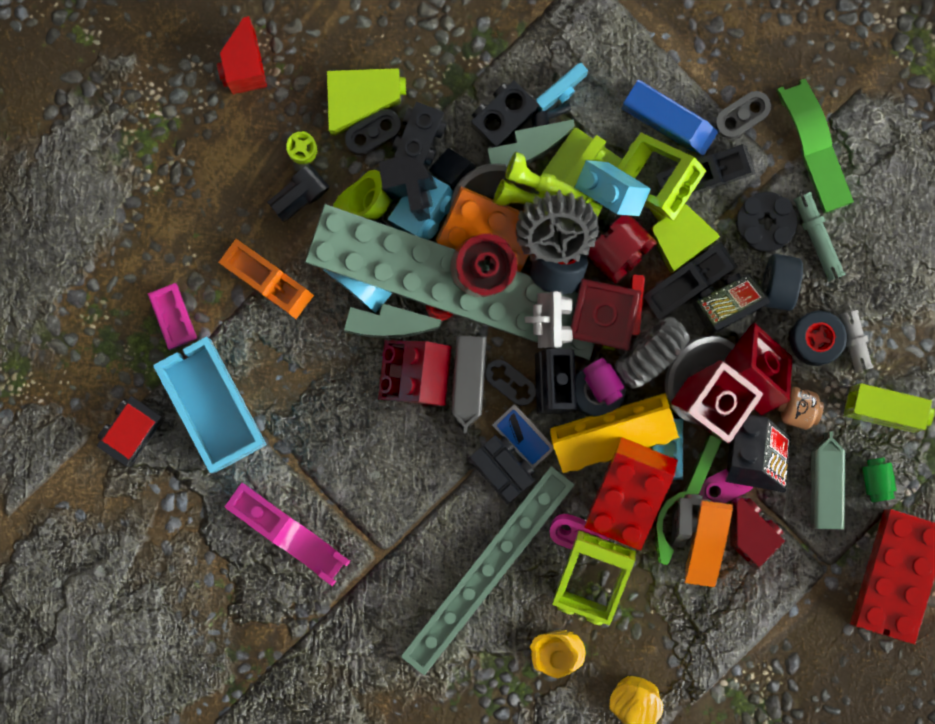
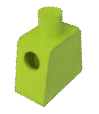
(682, 238)

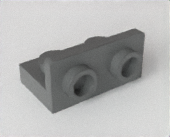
(685, 519)

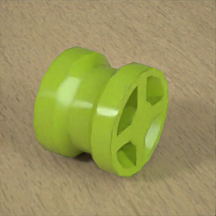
(298, 143)

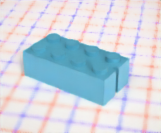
(210, 405)

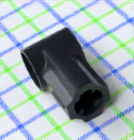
(304, 188)

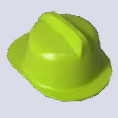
(365, 197)

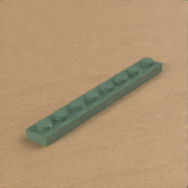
(487, 570)

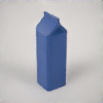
(669, 118)

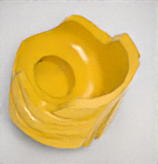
(557, 653)
(636, 701)

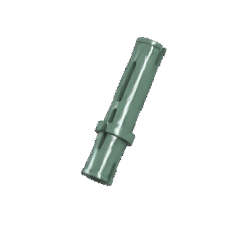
(819, 237)

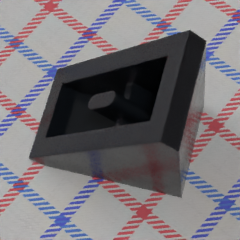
(451, 168)

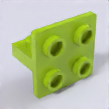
(573, 154)

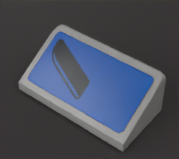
(523, 436)

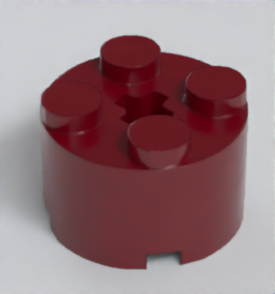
(621, 248)
(497, 256)

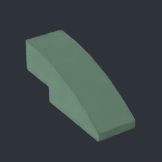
(532, 142)
(389, 324)

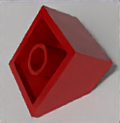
(241, 60)

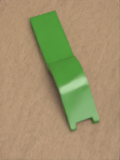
(816, 146)
(694, 485)

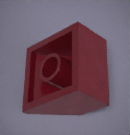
(764, 366)
(717, 400)

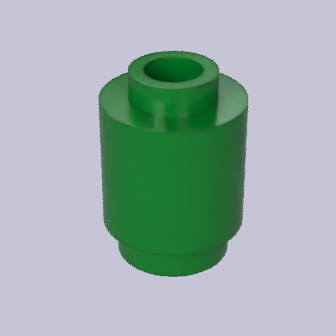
(879, 480)

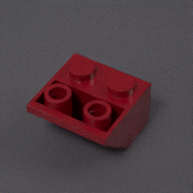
(414, 372)
(751, 534)

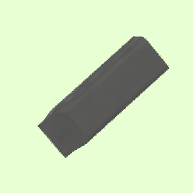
(468, 379)

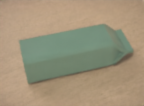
(827, 485)

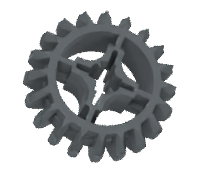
(573, 220)
(652, 352)

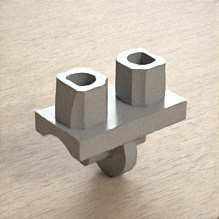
(548, 320)

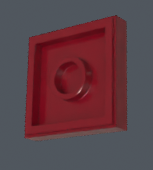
(605, 314)

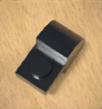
(408, 177)

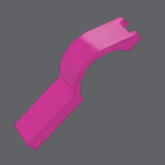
(286, 533)

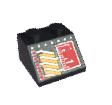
(731, 303)
(759, 455)

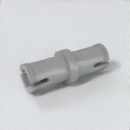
(856, 341)

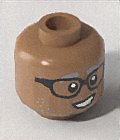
(802, 409)

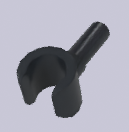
(542, 117)

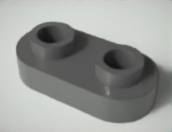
(742, 115)

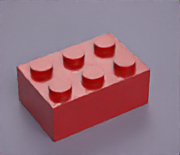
(631, 493)

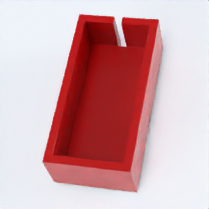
(897, 577)

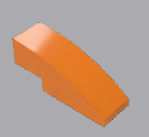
(266, 278)
(708, 544)

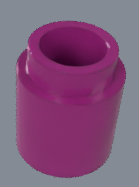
(603, 381)

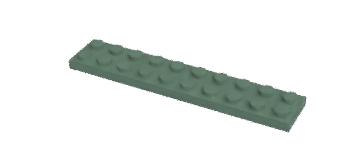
(423, 274)

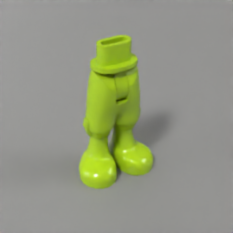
(519, 173)

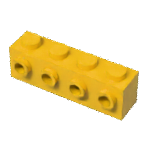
(597, 437)

